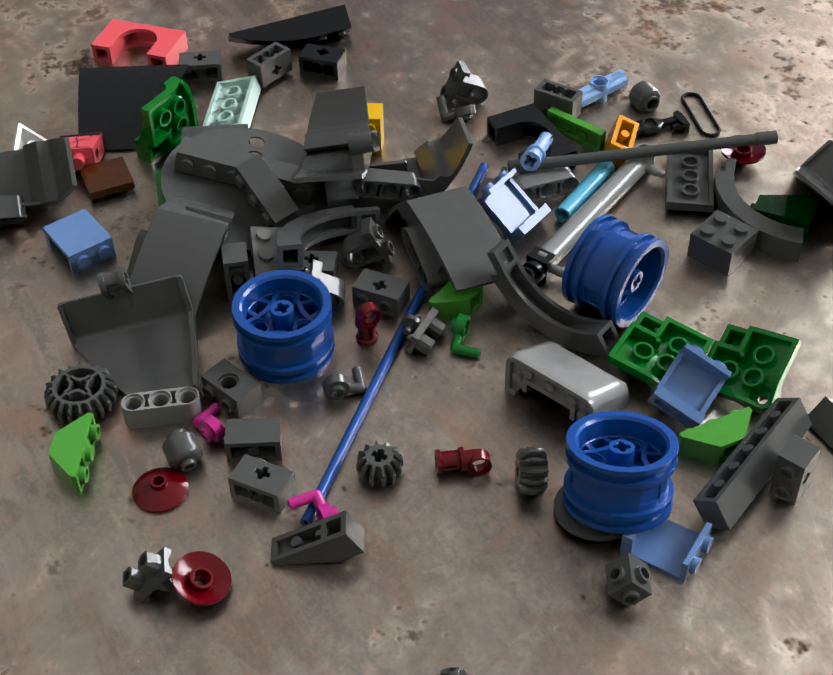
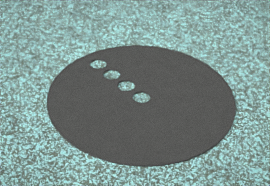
(229, 196)

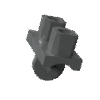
(419, 339)
(151, 575)

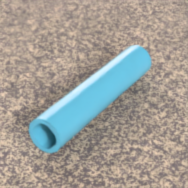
(584, 190)

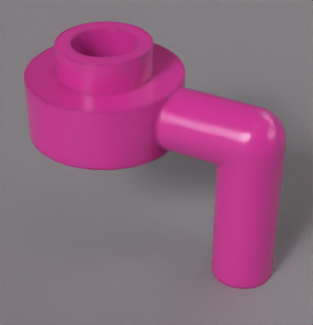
(208, 425)
(322, 508)

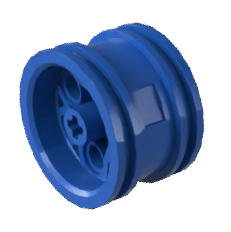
(614, 270)
(284, 326)
(620, 471)

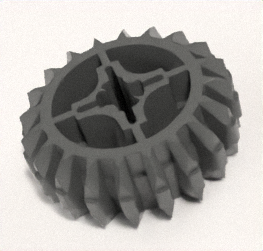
(80, 392)

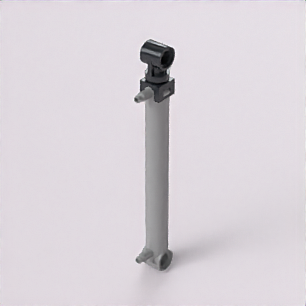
(543, 260)

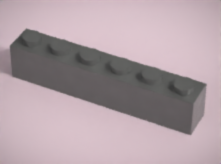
(220, 162)
(751, 464)

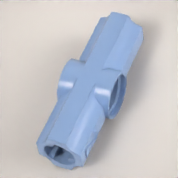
(602, 86)

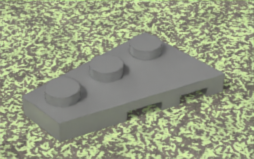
(263, 249)

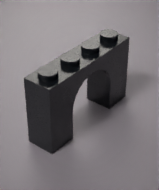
(527, 123)

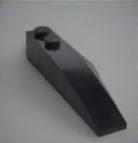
(298, 29)

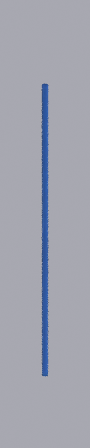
(374, 385)

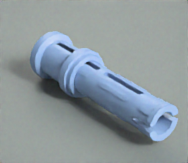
(536, 153)

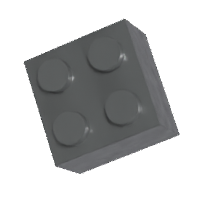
(722, 242)

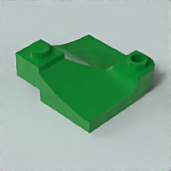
(165, 118)
(652, 345)
(757, 364)

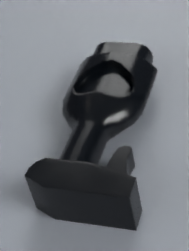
(654, 125)

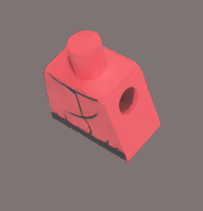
(86, 149)

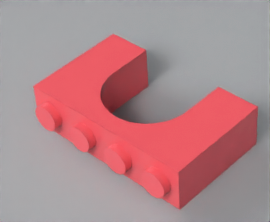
(123, 35)

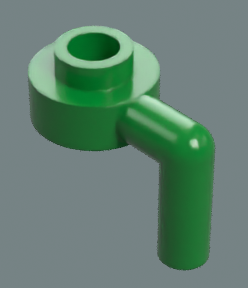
(460, 327)

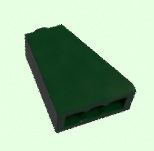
(789, 209)

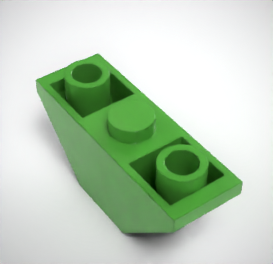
(451, 303)
(716, 438)
(73, 450)

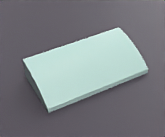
(233, 102)

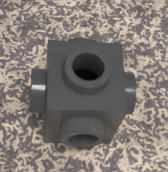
(628, 579)

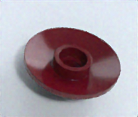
(745, 154)
(160, 490)
(204, 568)

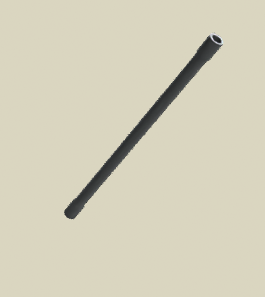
(756, 139)

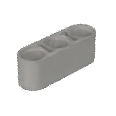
(547, 183)
(161, 407)

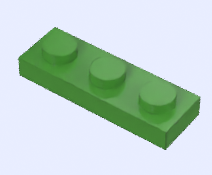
(577, 129)

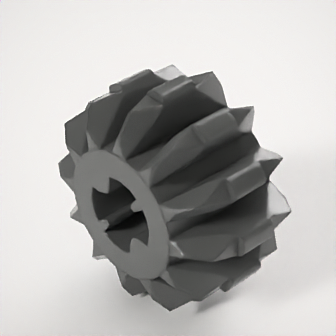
(379, 464)
(531, 470)

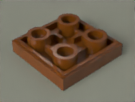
(107, 178)

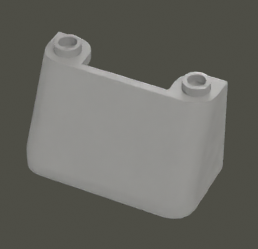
(565, 380)

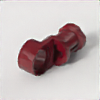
(366, 323)
(463, 460)

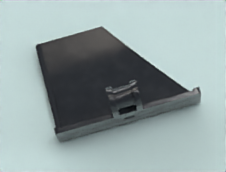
(113, 100)

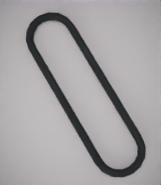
(708, 111)

